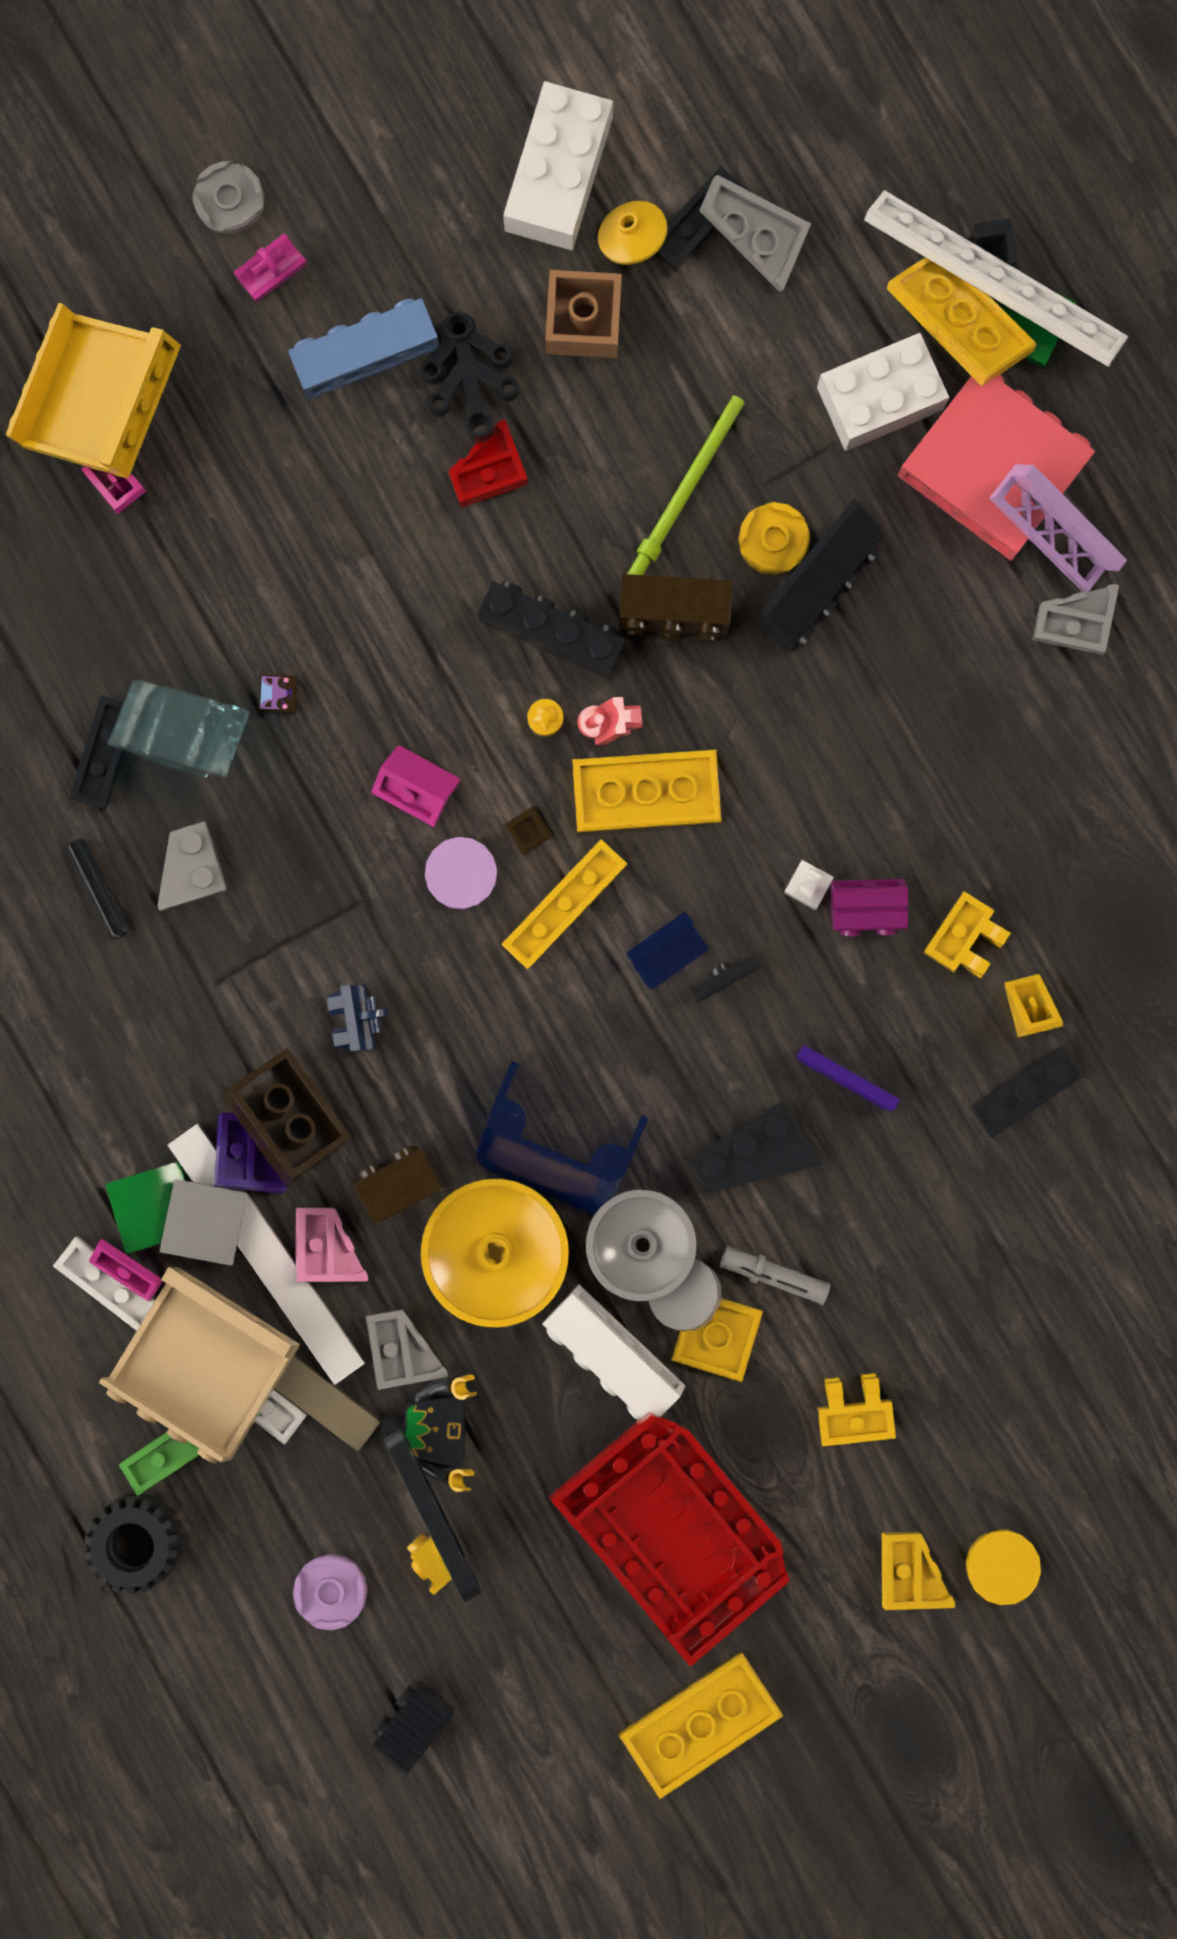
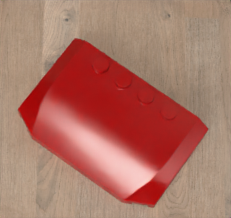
(675, 1533)

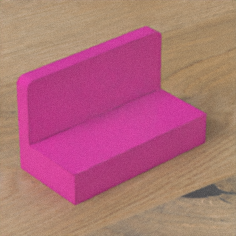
(414, 785)

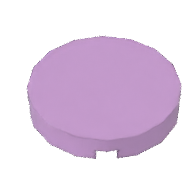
(461, 873)
(330, 1591)

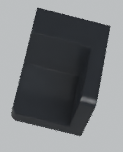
(996, 239)

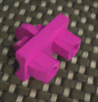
(270, 268)

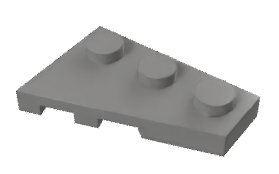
(756, 228)

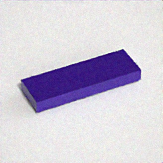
(846, 1079)

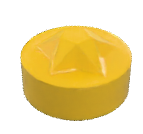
(545, 717)

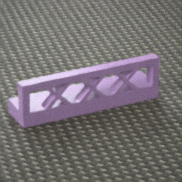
(1066, 517)

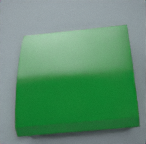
(143, 1204)

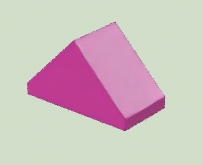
(115, 489)

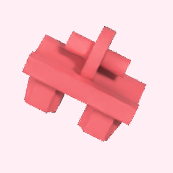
(609, 720)

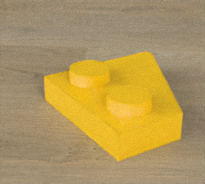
(910, 1574)

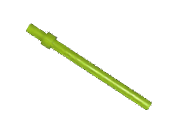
(650, 548)

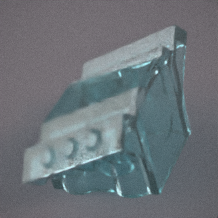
(179, 729)

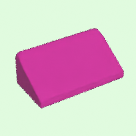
(125, 1270)

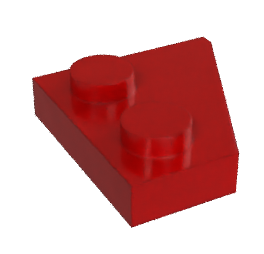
(488, 469)

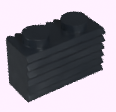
(412, 1727)

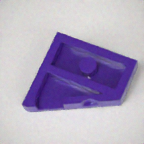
(240, 1161)

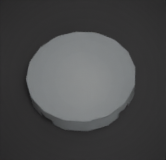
(228, 197)
(692, 1302)

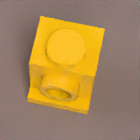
(428, 1562)

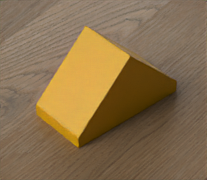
(1031, 1006)

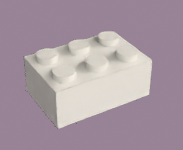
(882, 391)

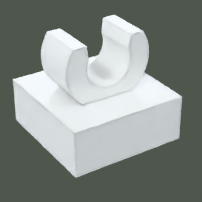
(808, 885)

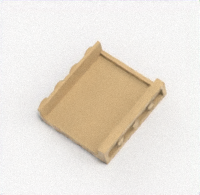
(200, 1366)

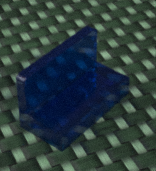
(667, 951)

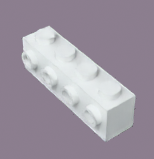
(613, 1355)

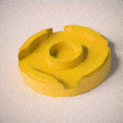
(774, 538)
(1003, 1567)

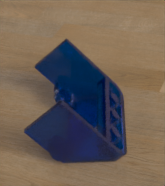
(545, 1170)

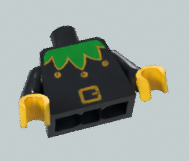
(437, 1429)

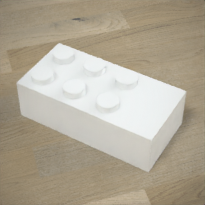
(558, 165)

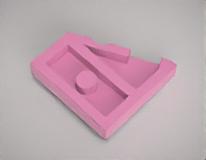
(324, 1249)

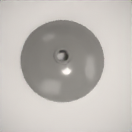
(614, 1252)

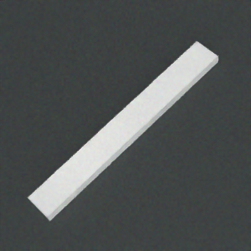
(996, 278)
(275, 1266)
(278, 1415)

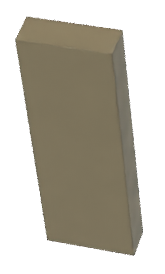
(327, 1404)

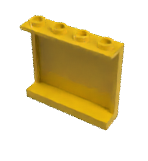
(93, 392)

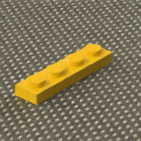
(564, 904)

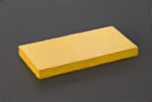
(962, 320)
(646, 791)
(700, 1725)

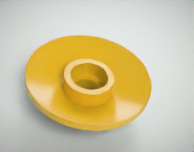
(636, 242)

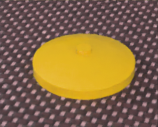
(494, 1253)

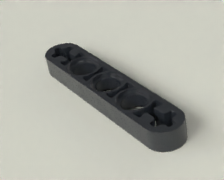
(433, 1514)

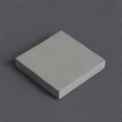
(203, 1222)

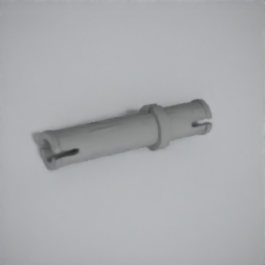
(775, 1275)

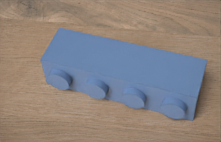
(364, 348)

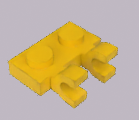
(959, 932)
(855, 1421)

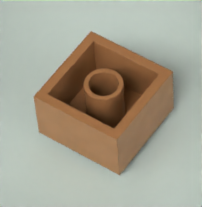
(583, 313)

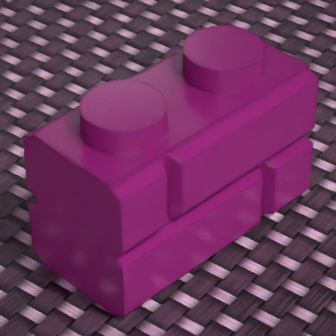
(869, 906)

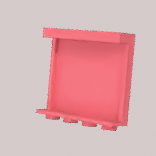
(977, 447)

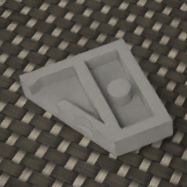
(1078, 620)
(190, 868)
(400, 1351)

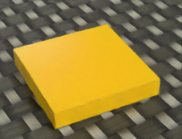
(723, 1343)

